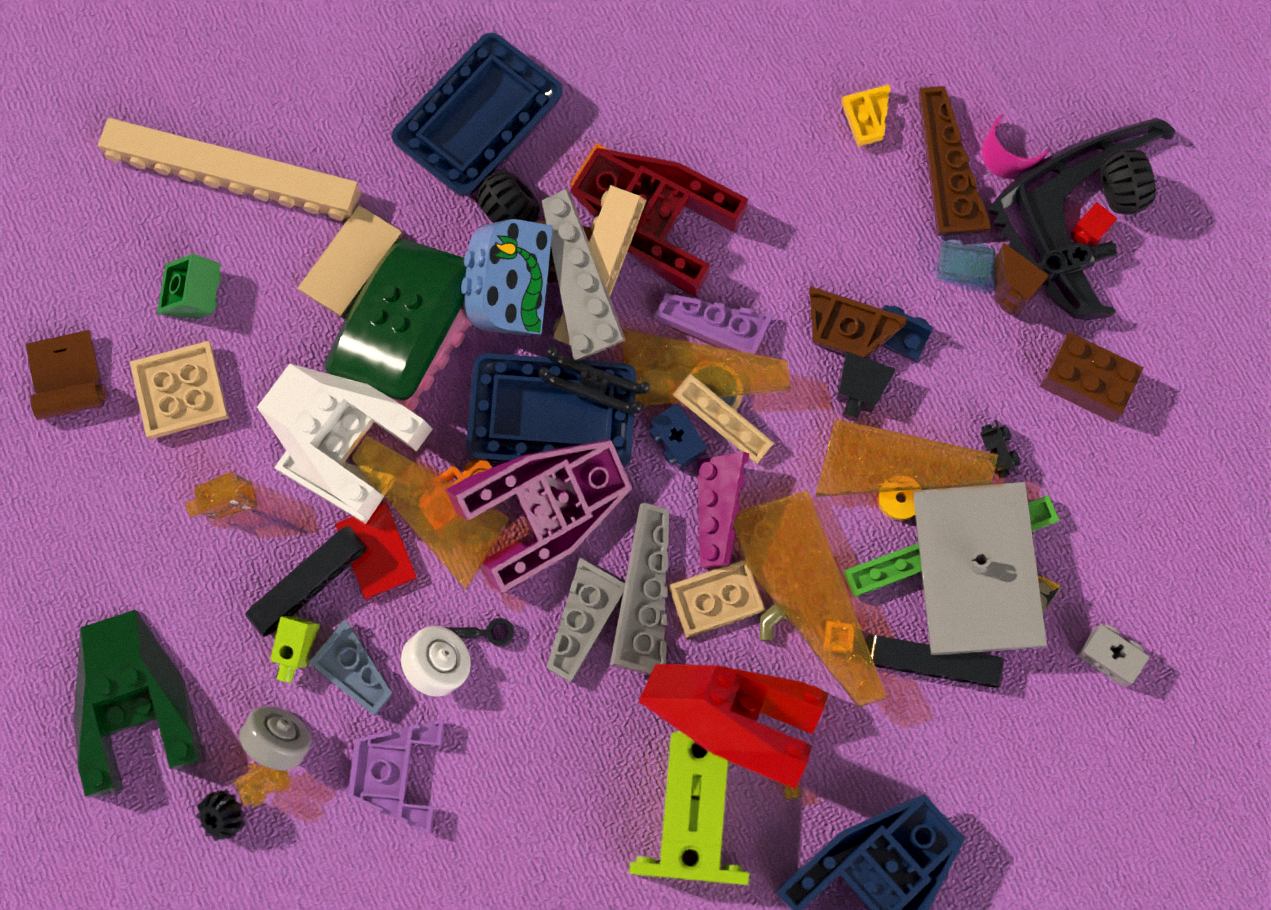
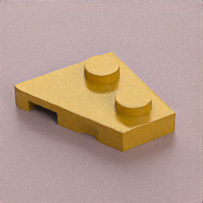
(867, 114)

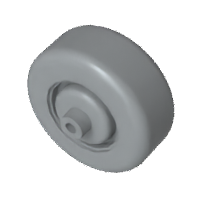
(275, 738)

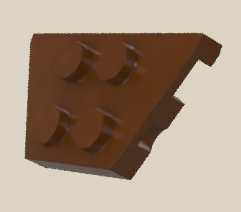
(849, 324)

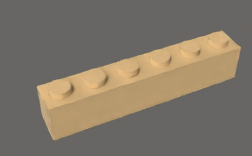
(609, 241)

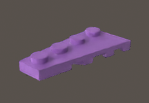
(714, 323)

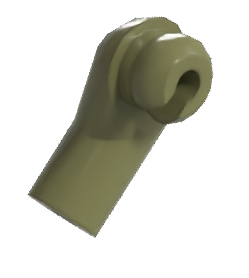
(767, 622)

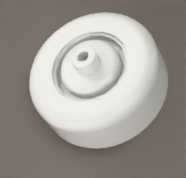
(435, 661)

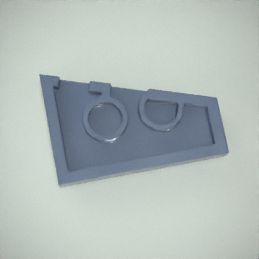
(351, 669)

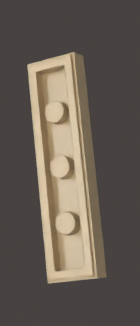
(723, 418)

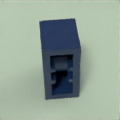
(676, 422)

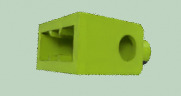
(294, 634)

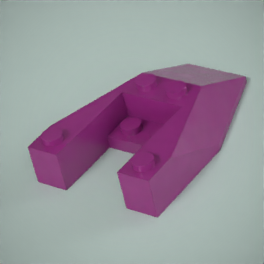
(561, 497)

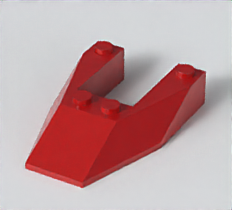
(721, 712)

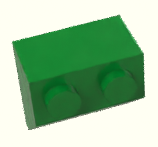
(189, 287)

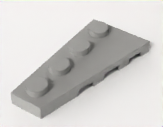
(587, 610)

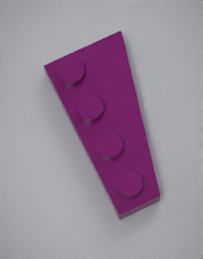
(718, 505)

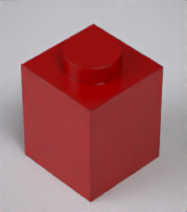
(1093, 225)

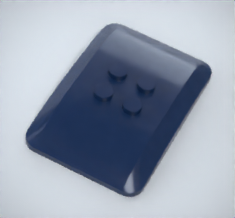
(477, 114)
(523, 415)

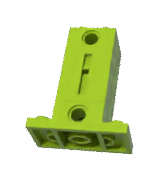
(692, 818)

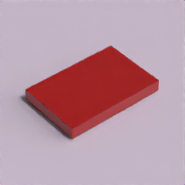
(386, 560)

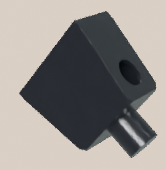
(861, 384)

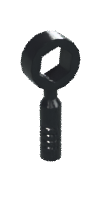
(474, 632)

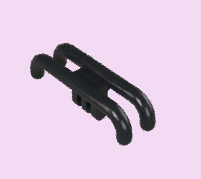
(593, 383)

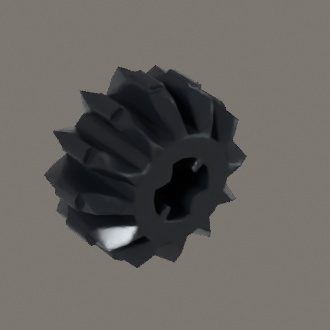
(220, 815)

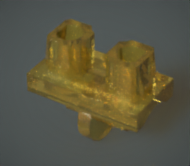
(258, 782)

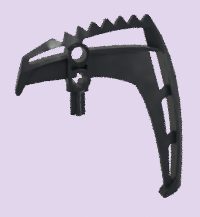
(1044, 216)

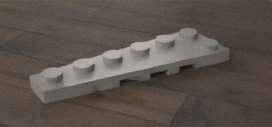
(584, 297)
(642, 614)

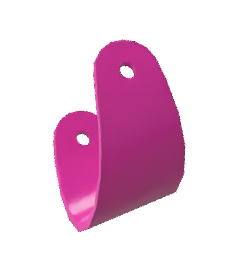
(1002, 162)

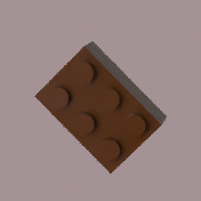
(1091, 377)

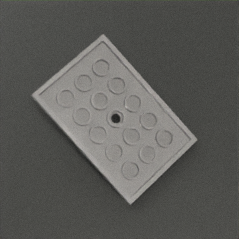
(972, 603)

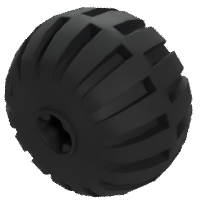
(1128, 181)
(506, 198)

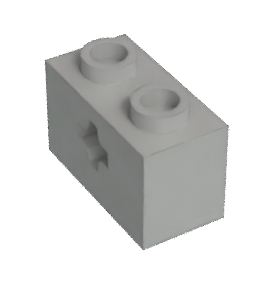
(1098, 654)

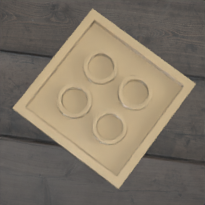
(179, 390)

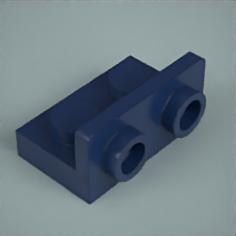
(911, 338)

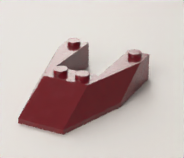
(668, 190)

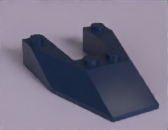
(886, 860)

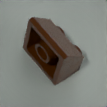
(1015, 280)

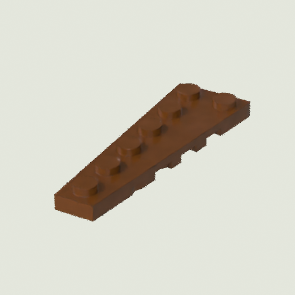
(952, 185)

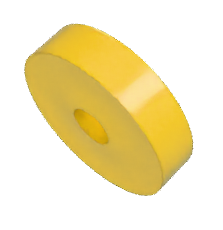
(894, 509)

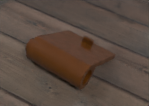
(64, 379)

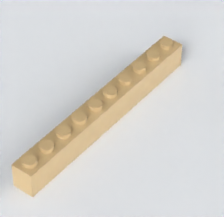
(229, 169)

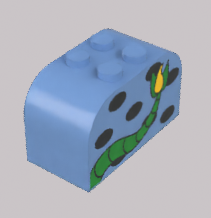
(507, 277)

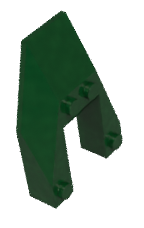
(122, 684)

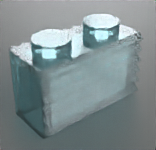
(965, 263)

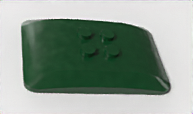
(399, 319)

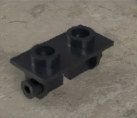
(998, 438)

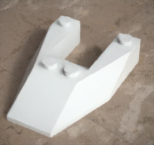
(324, 420)

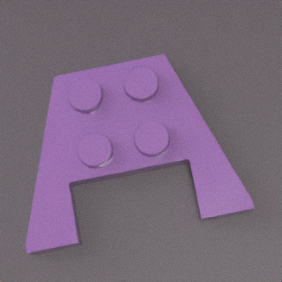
(382, 771)

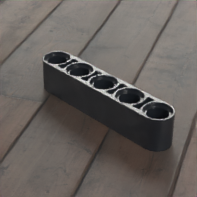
(306, 580)
(916, 659)

